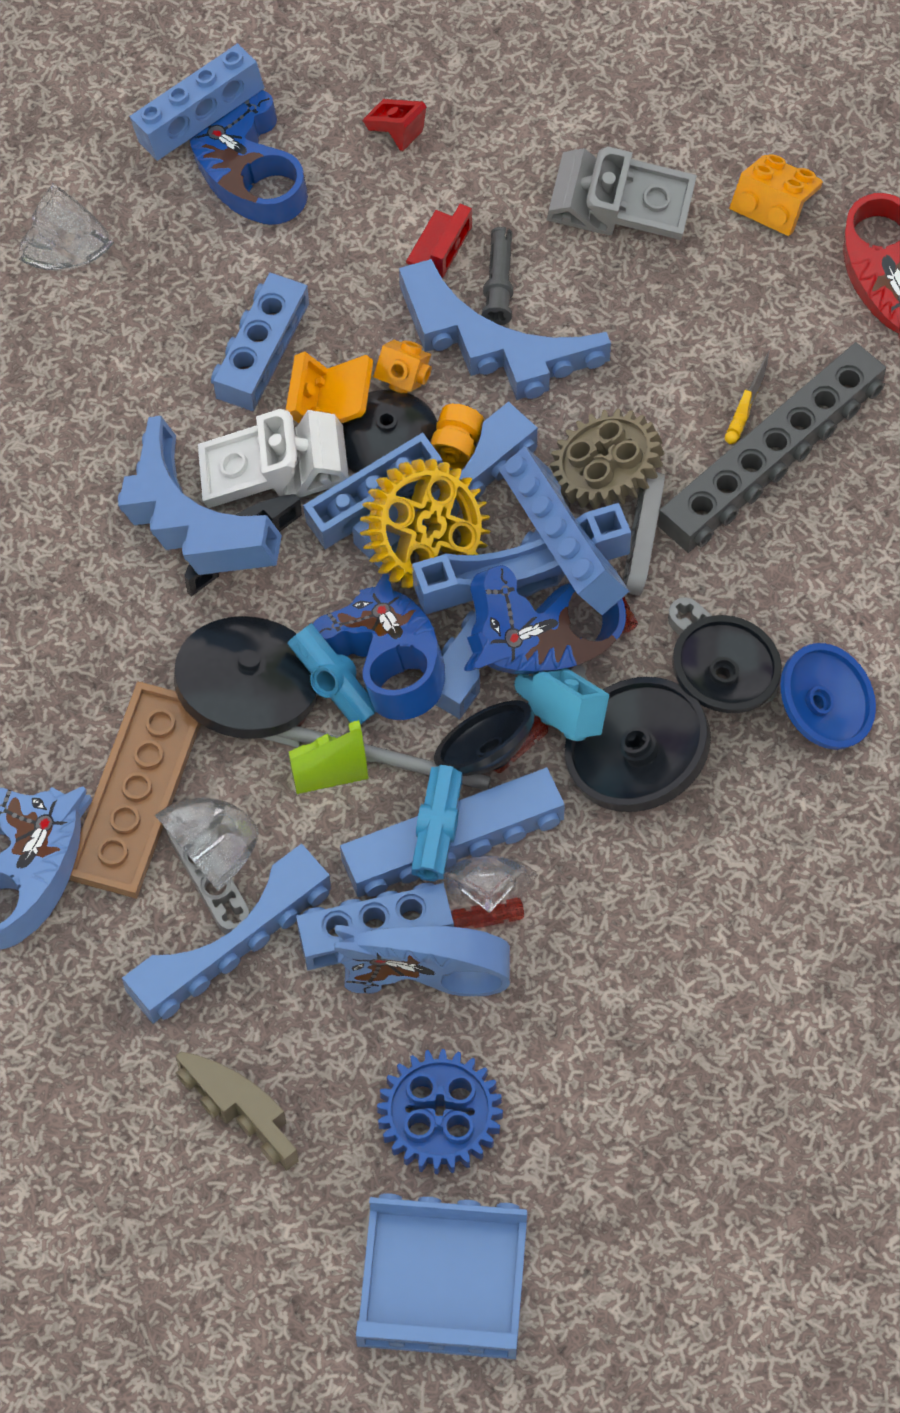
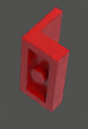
(442, 238)

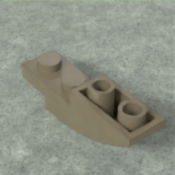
(230, 1095)

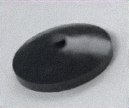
(243, 678)
(647, 749)

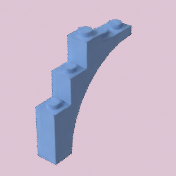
(486, 346)
(207, 538)

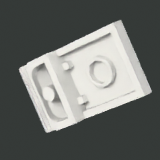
(274, 458)

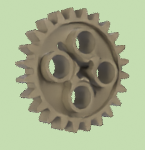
(607, 459)

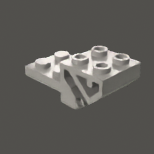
(620, 191)

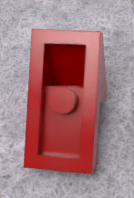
(400, 118)

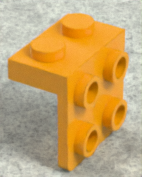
(774, 192)
(331, 390)

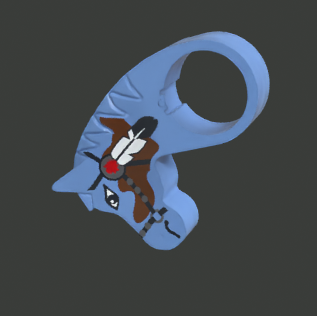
(41, 854)
(437, 956)

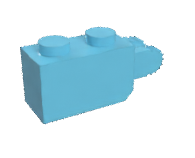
(565, 702)

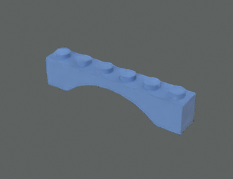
(500, 439)
(574, 551)
(448, 577)
(463, 686)
(168, 980)

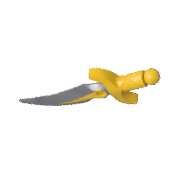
(743, 410)

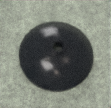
(370, 440)
(731, 649)
(486, 738)

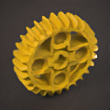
(434, 512)

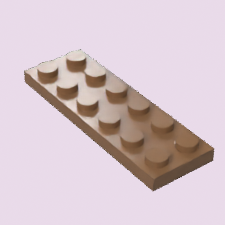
(134, 787)

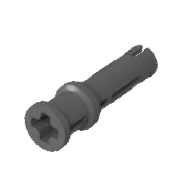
(498, 288)

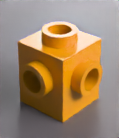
(403, 366)

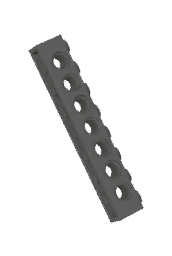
(852, 368)

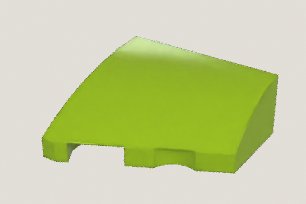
(329, 761)

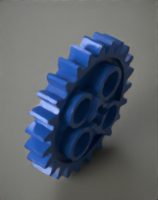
(438, 1144)

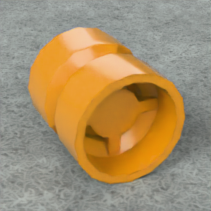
(456, 434)

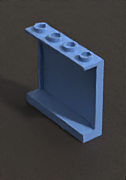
(442, 1277)

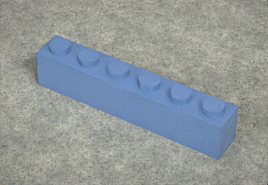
(483, 821)

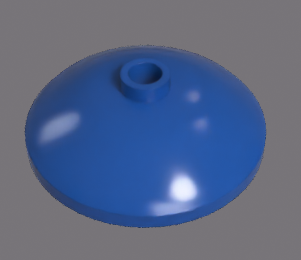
(828, 696)

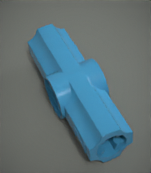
(332, 674)
(437, 823)

